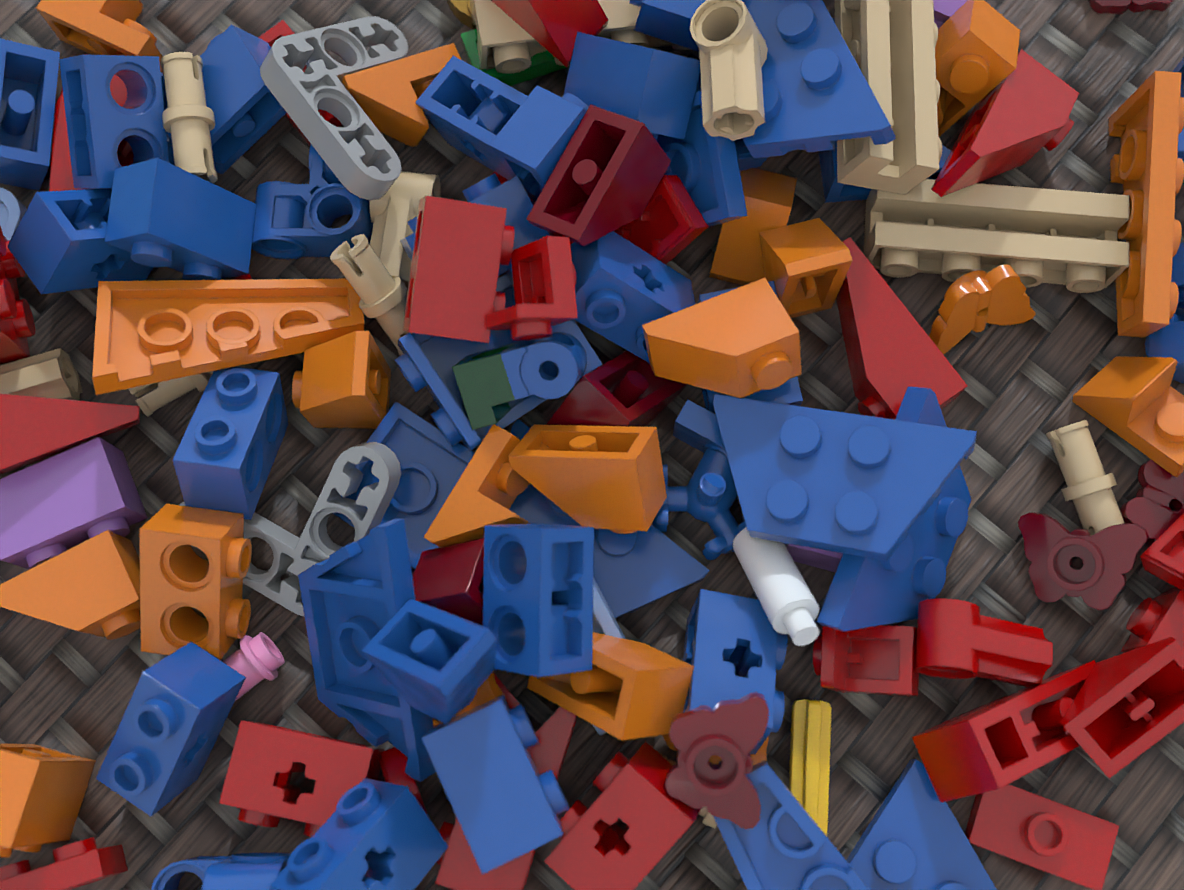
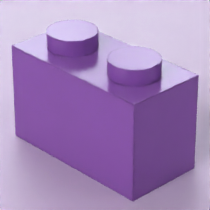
(66, 503)

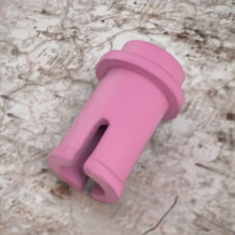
(255, 660)

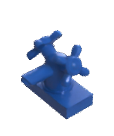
(711, 486)

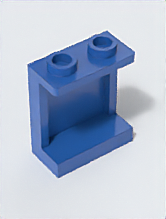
(429, 363)

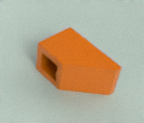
(972, 57)

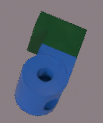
(516, 371)

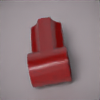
(967, 645)

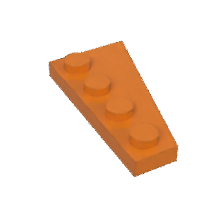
(1152, 179)
(201, 326)

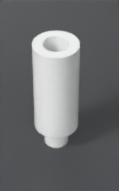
(778, 587)

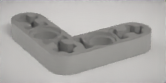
(358, 150)
(315, 542)

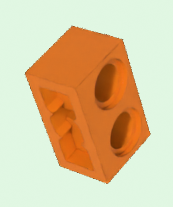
(178, 579)

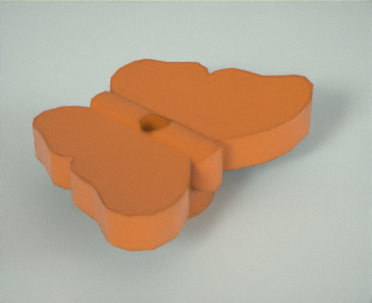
(978, 300)

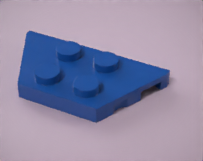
(810, 83)
(833, 474)
(629, 567)
(886, 592)
(344, 609)
(917, 842)

